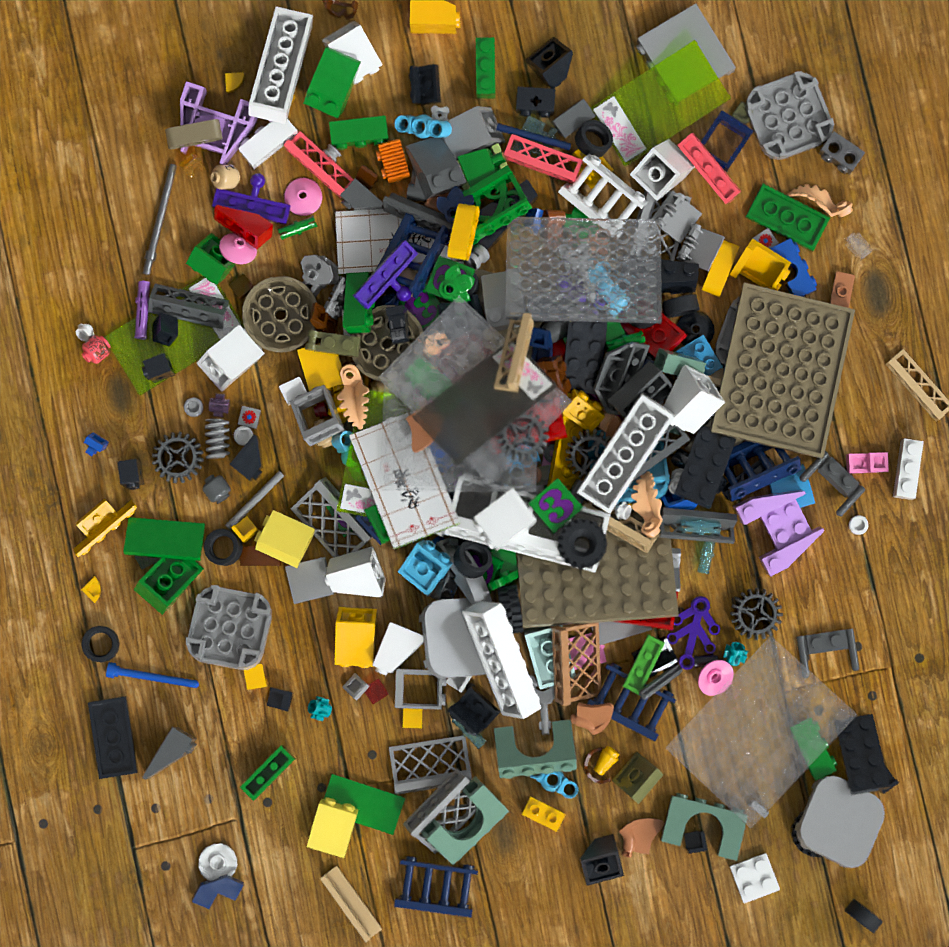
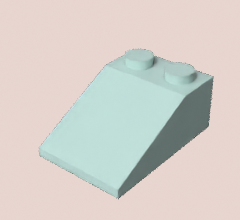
(541, 652)

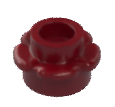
(321, 410)

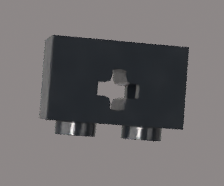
(545, 101)
(158, 368)
(130, 474)

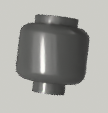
(216, 489)

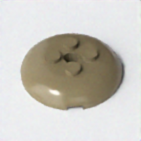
(261, 309)
(372, 356)

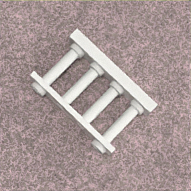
(585, 203)

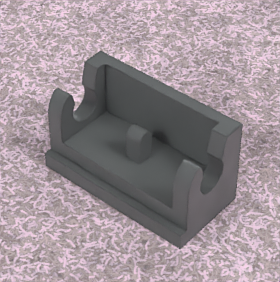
(573, 118)

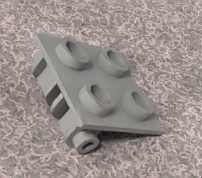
(676, 216)
(700, 247)
(336, 304)

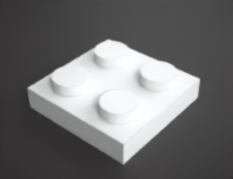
(754, 878)

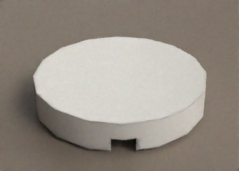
(217, 861)

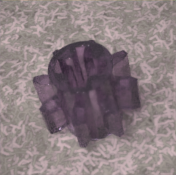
(219, 405)

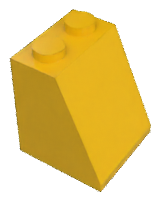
(433, 17)
(355, 637)

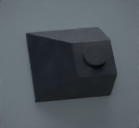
(551, 62)
(249, 459)
(601, 860)

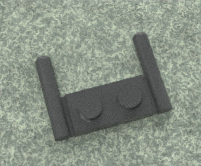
(838, 477)
(828, 642)

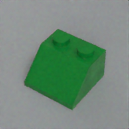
(209, 261)

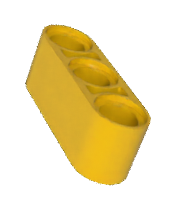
(463, 231)
(720, 268)

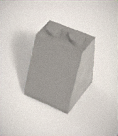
(473, 131)

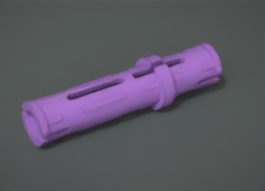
(142, 310)

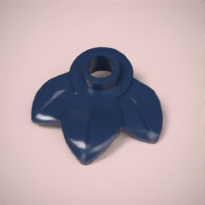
(449, 205)
(389, 299)

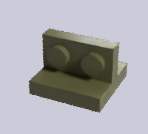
(637, 777)

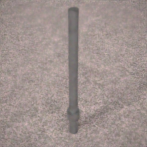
(150, 255)

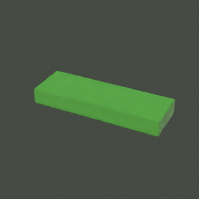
(643, 664)

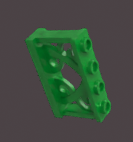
(504, 213)

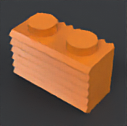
(393, 160)

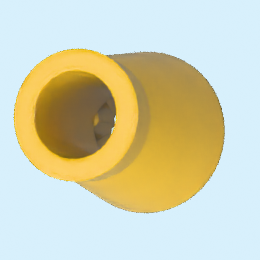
(606, 759)

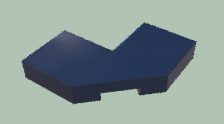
(224, 885)

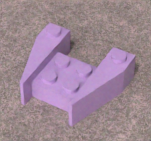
(233, 129)
(784, 525)

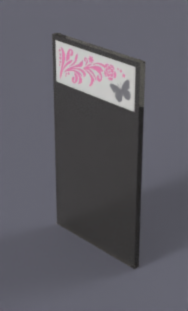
(475, 411)

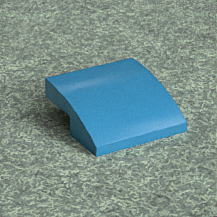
(794, 483)

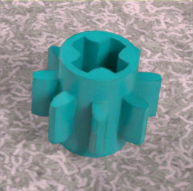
(735, 653)
(319, 708)

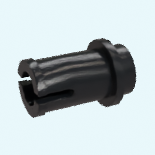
(701, 661)

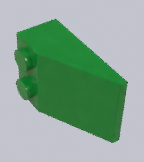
(332, 82)
(167, 582)

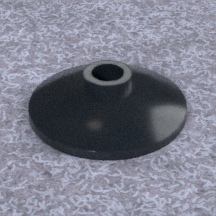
(697, 319)

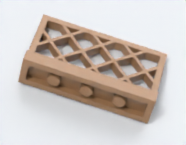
(561, 661)

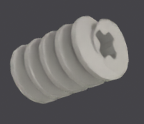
(217, 438)

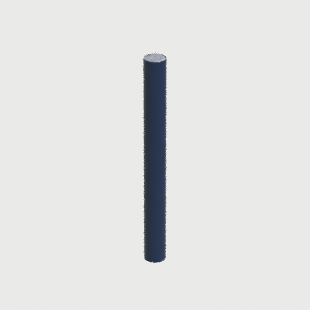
(533, 136)

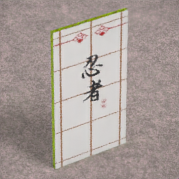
(365, 237)
(405, 514)

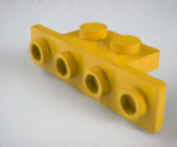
(99, 522)

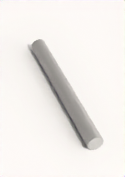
(254, 500)

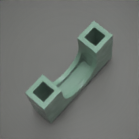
(672, 363)
(559, 758)
(682, 809)
(457, 843)

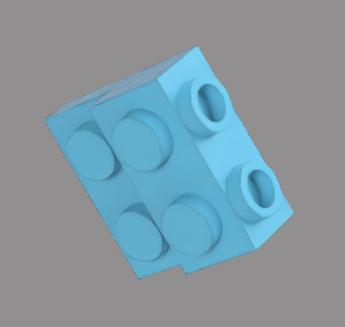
(425, 566)

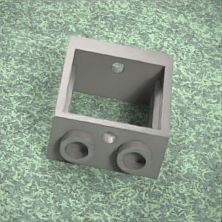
(323, 430)
(399, 690)

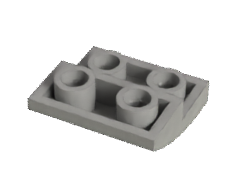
(308, 580)

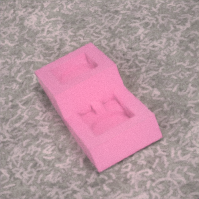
(867, 463)

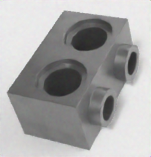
(844, 148)

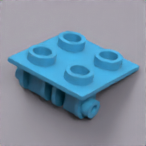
(702, 350)

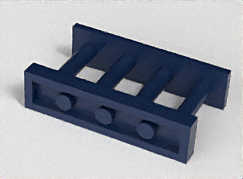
(405, 230)
(747, 450)
(632, 721)
(443, 905)

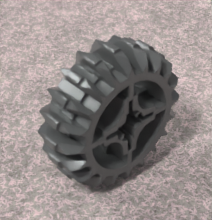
(527, 440)
(183, 450)
(583, 450)
(772, 619)

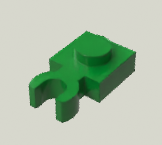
(504, 578)

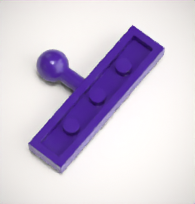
(267, 209)
(386, 275)

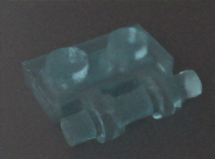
(534, 126)

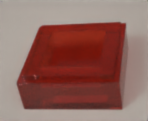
(376, 691)

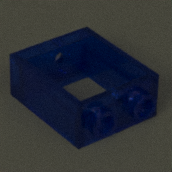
(734, 125)

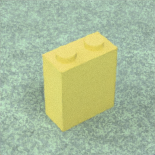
(284, 538)
(332, 827)

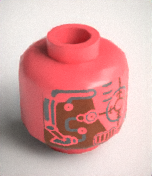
(95, 349)

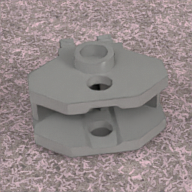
(319, 273)

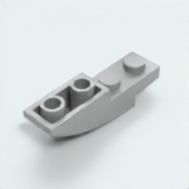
(473, 588)

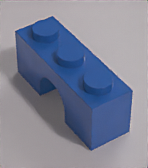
(803, 283)

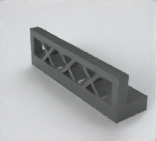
(424, 216)
(186, 308)
(660, 455)
(674, 517)

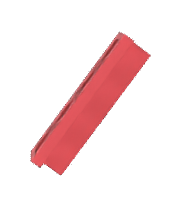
(313, 166)
(540, 166)
(709, 168)

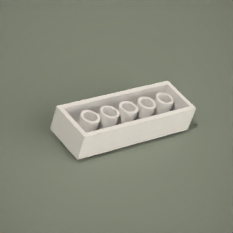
(280, 65)
(625, 453)
(501, 659)

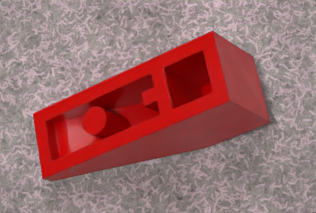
(246, 225)

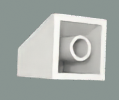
(354, 43)
(662, 169)
(230, 357)
(692, 399)
(504, 520)
(356, 573)
(396, 648)

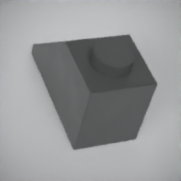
(359, 197)

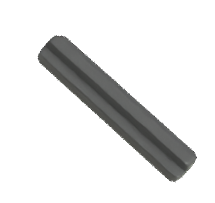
(660, 681)

